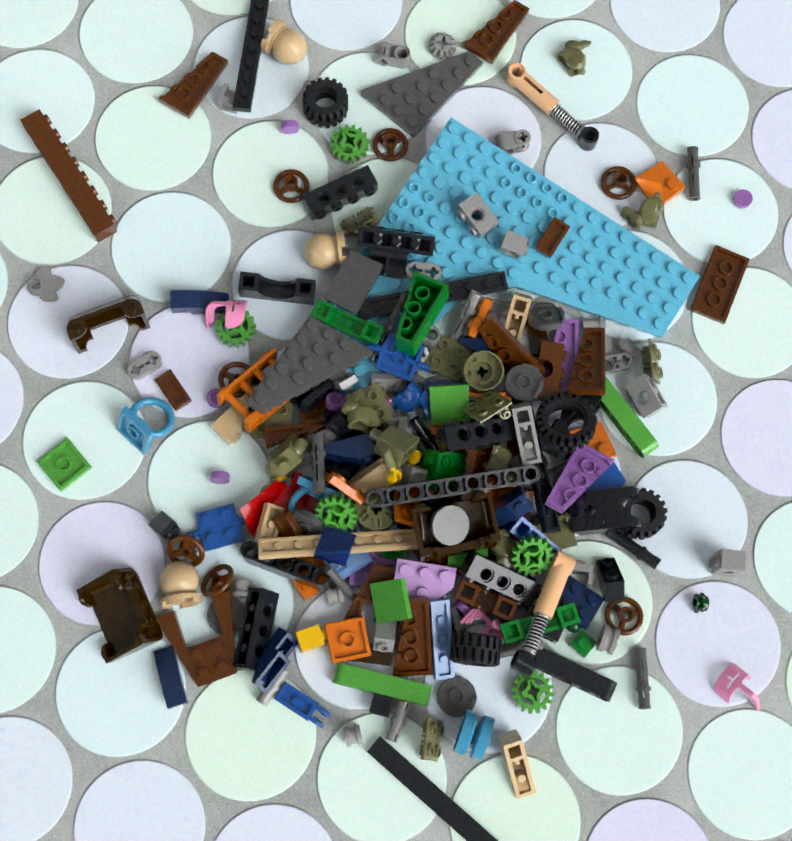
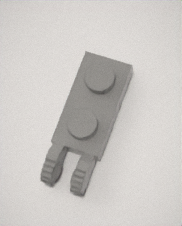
(393, 383)

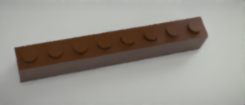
(69, 176)

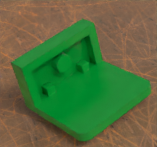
(443, 465)

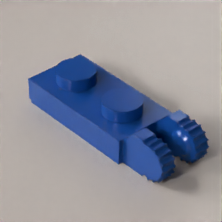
(300, 704)

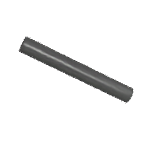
(340, 582)

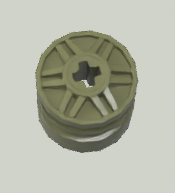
(487, 362)
(369, 521)

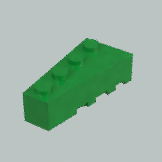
(420, 311)

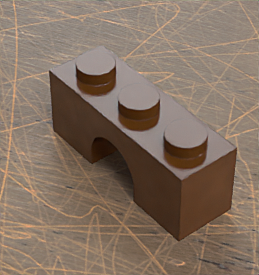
(551, 355)
(485, 601)

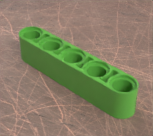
(627, 421)
(382, 684)

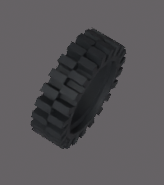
(565, 440)

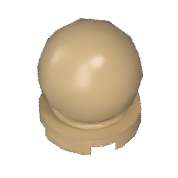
(286, 44)
(324, 250)
(179, 583)

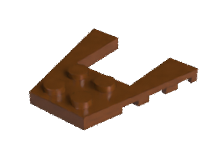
(310, 423)
(377, 574)
(209, 659)

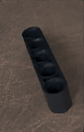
(293, 572)
(575, 674)

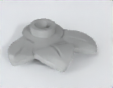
(48, 284)

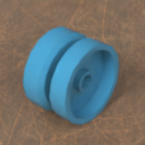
(472, 734)

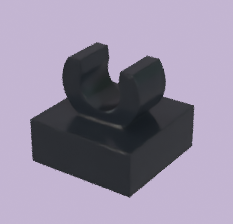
(381, 705)

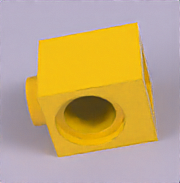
(311, 638)

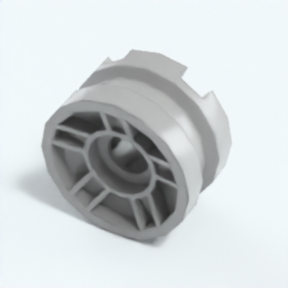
(608, 639)

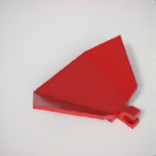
(279, 495)

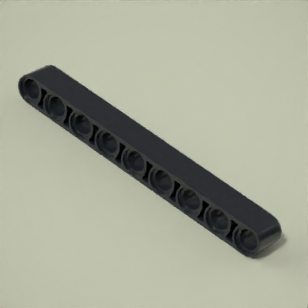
(461, 485)

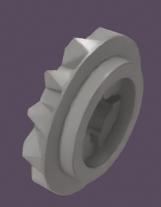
(449, 48)

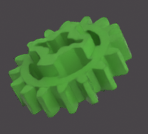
(345, 149)
(232, 335)
(337, 512)
(532, 554)
(535, 702)

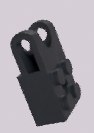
(608, 514)

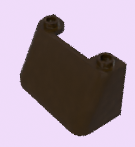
(81, 324)
(482, 531)
(121, 612)

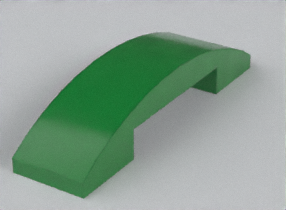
(347, 323)
(517, 629)

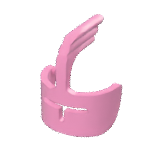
(232, 318)
(476, 613)
(723, 681)

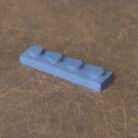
(441, 638)

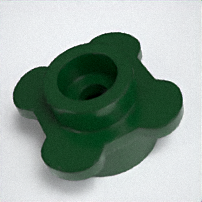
(700, 603)

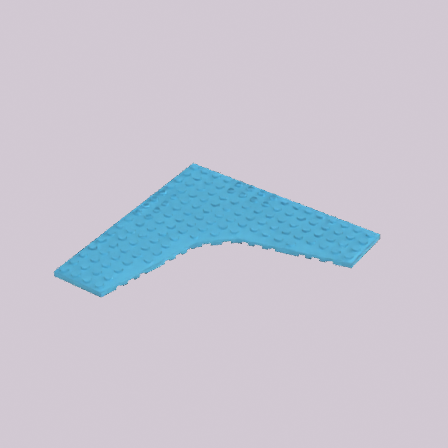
(593, 269)

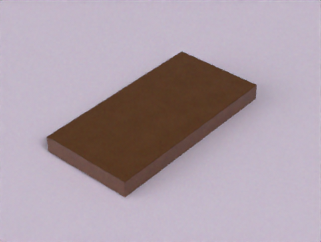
(719, 284)

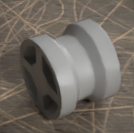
(241, 588)
(334, 595)
(353, 735)

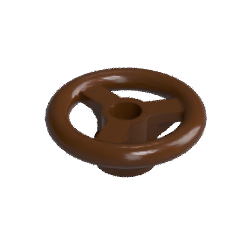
(391, 136)
(621, 174)
(290, 178)
(224, 374)
(186, 549)
(219, 583)
(630, 613)

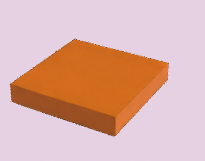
(347, 639)

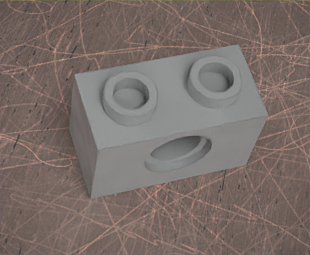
(476, 205)
(655, 400)
(727, 562)

